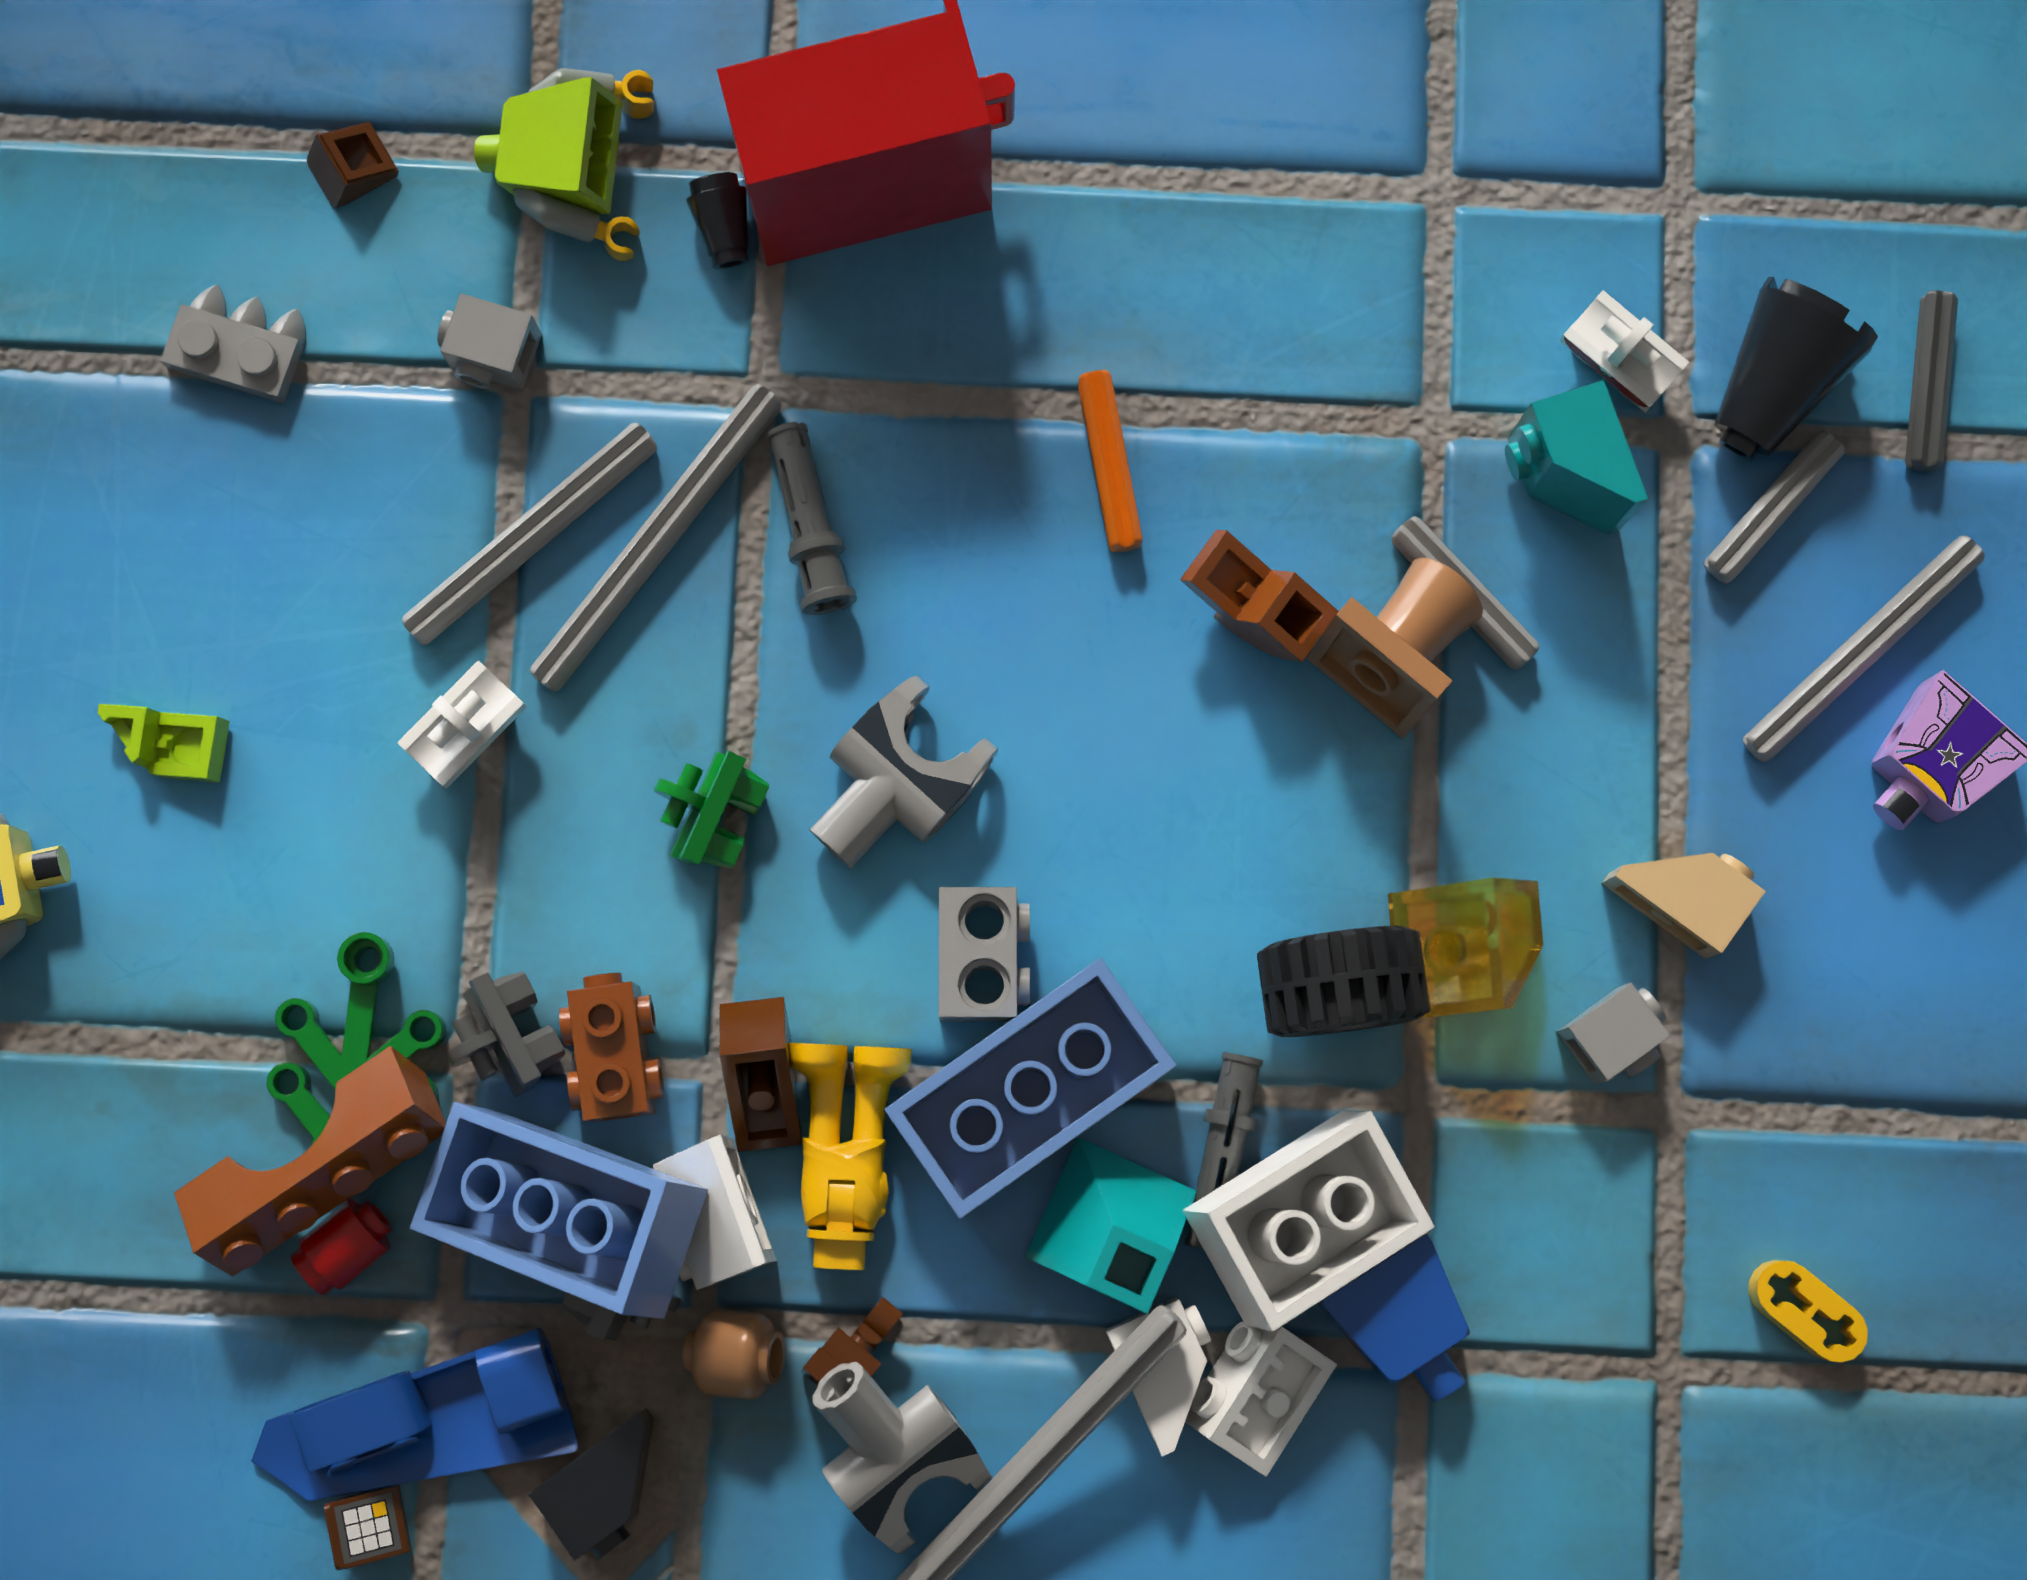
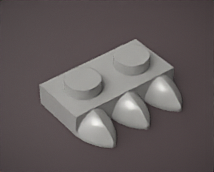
(237, 348)

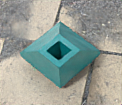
(1111, 1225)

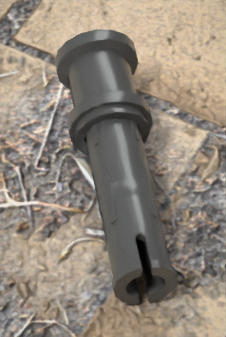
(815, 546)

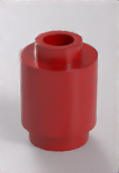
(342, 1246)

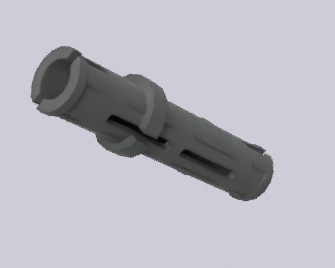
(1236, 1074)

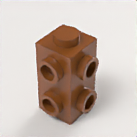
(609, 1032)

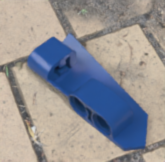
(426, 1424)

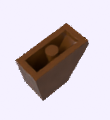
(759, 1074)

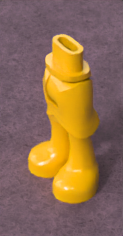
(845, 1181)

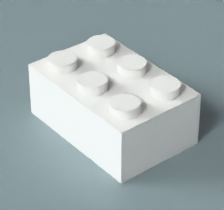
(1308, 1219)

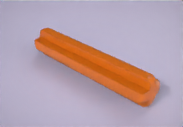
(1110, 461)

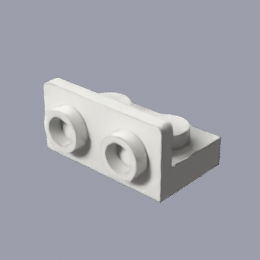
(1258, 1393)

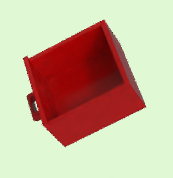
(865, 135)

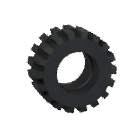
(1343, 981)

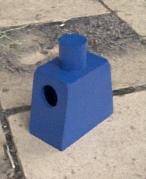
(1403, 1318)

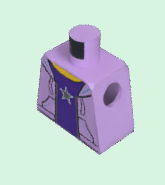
(1943, 754)

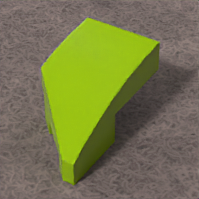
(170, 743)

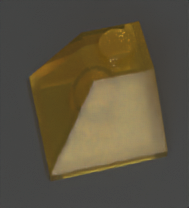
(1474, 941)

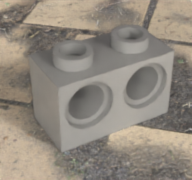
(964, 954)

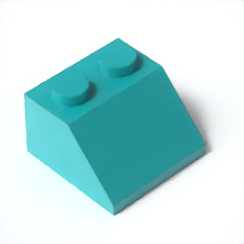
(1577, 458)

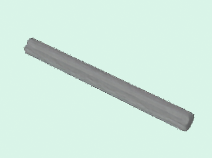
(655, 538)
(1049, 1447)

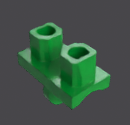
(723, 784)

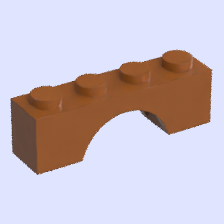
(376, 1123)

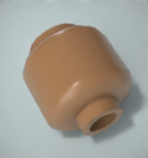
(734, 1354)

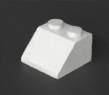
(729, 1227)

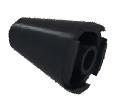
(1787, 365)

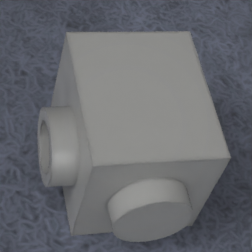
(488, 343)
(1617, 1034)

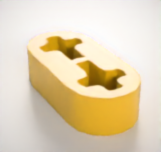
(1817, 1299)

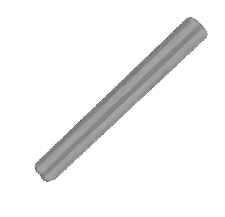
(529, 533)
(1863, 648)

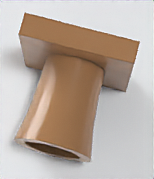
(1389, 656)

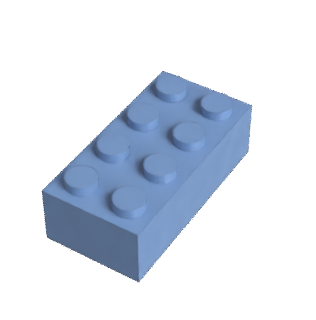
(1030, 1088)
(559, 1211)

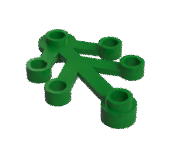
(357, 1032)

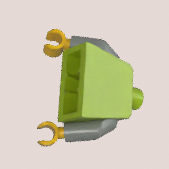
(562, 151)

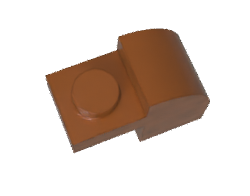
(1256, 603)

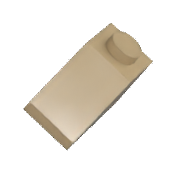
(1691, 897)

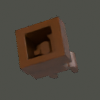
(857, 1348)

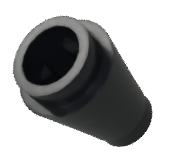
(721, 217)

